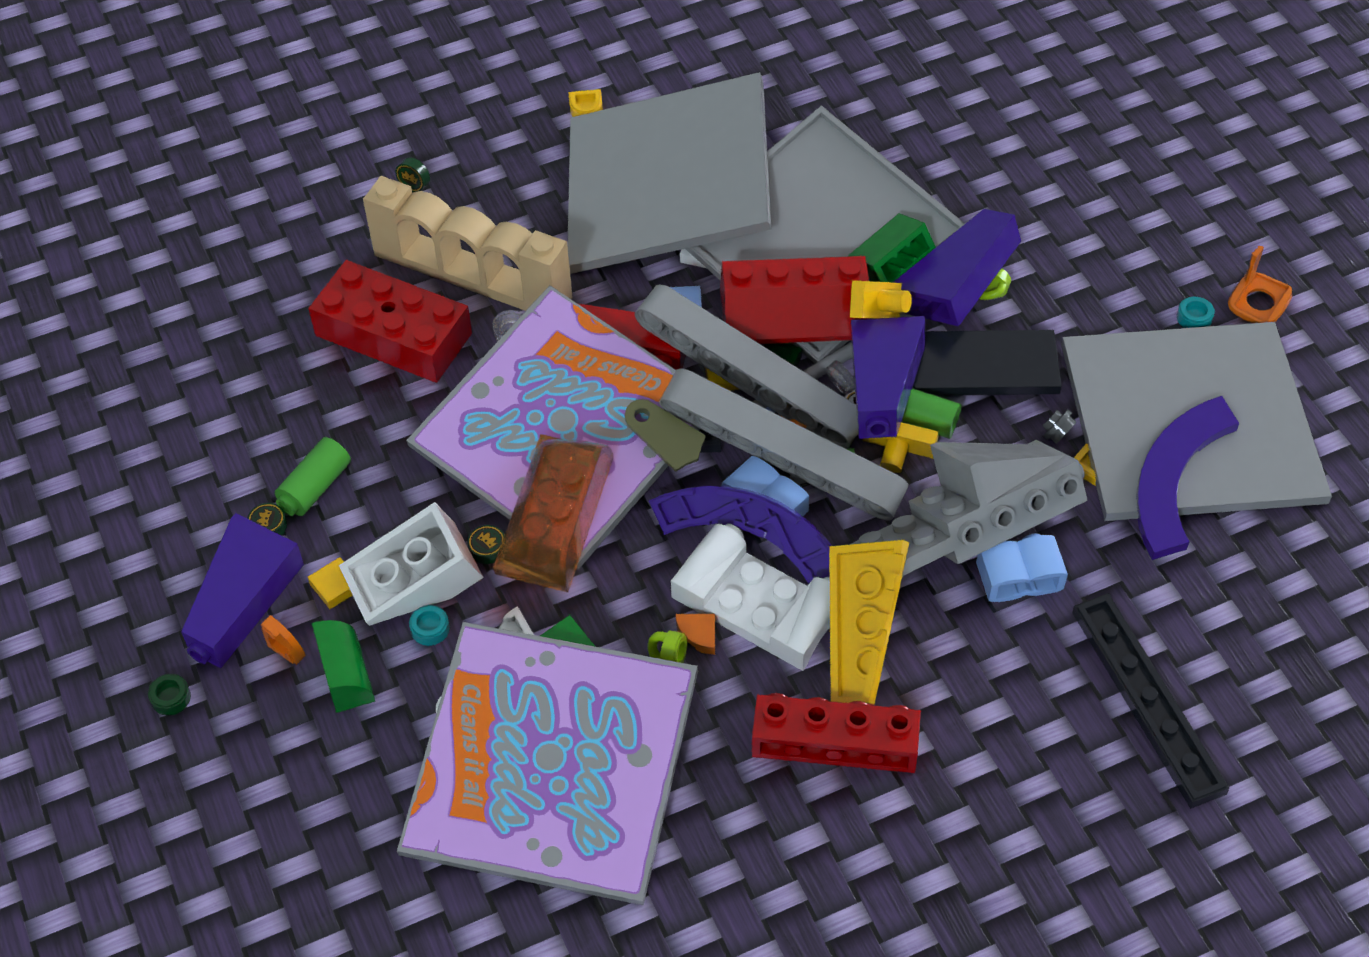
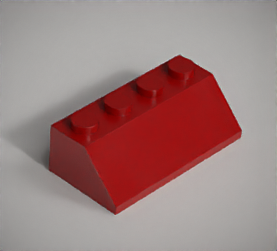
(791, 298)

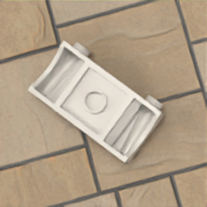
(754, 597)

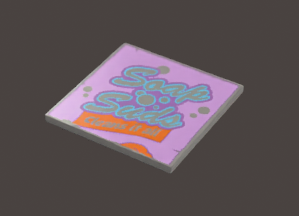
(553, 377)
(550, 763)

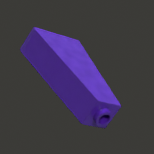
(961, 268)
(885, 368)
(238, 589)

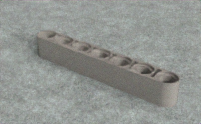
(748, 365)
(784, 444)

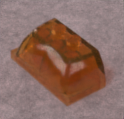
(554, 512)

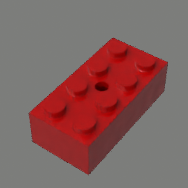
(391, 320)

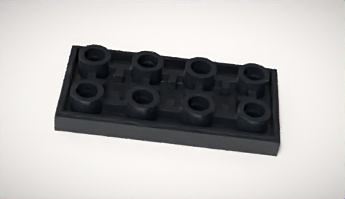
(989, 363)

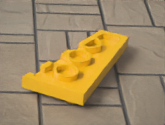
(862, 609)

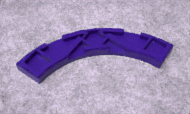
(1162, 470)
(750, 513)

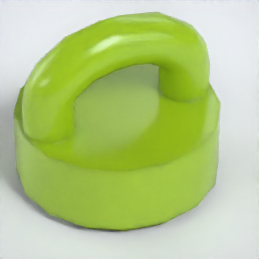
(998, 286)
(673, 646)

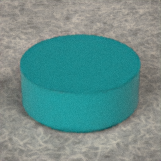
(1195, 312)
(429, 625)

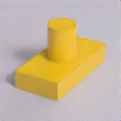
(878, 300)
(909, 439)

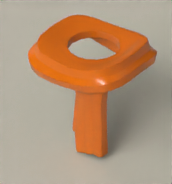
(1255, 281)

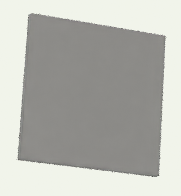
(668, 173)
(826, 201)
(1144, 380)

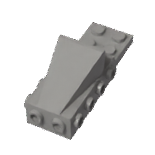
(988, 495)

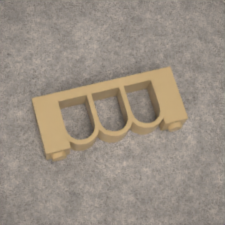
(395, 236)

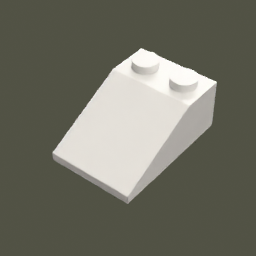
(411, 567)

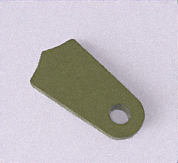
(665, 434)

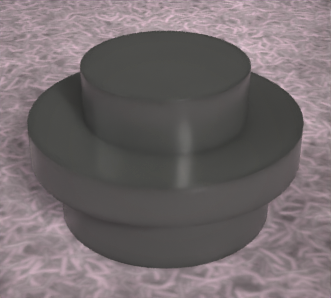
(1058, 425)

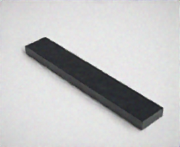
(1150, 701)

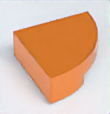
(698, 630)
(282, 641)

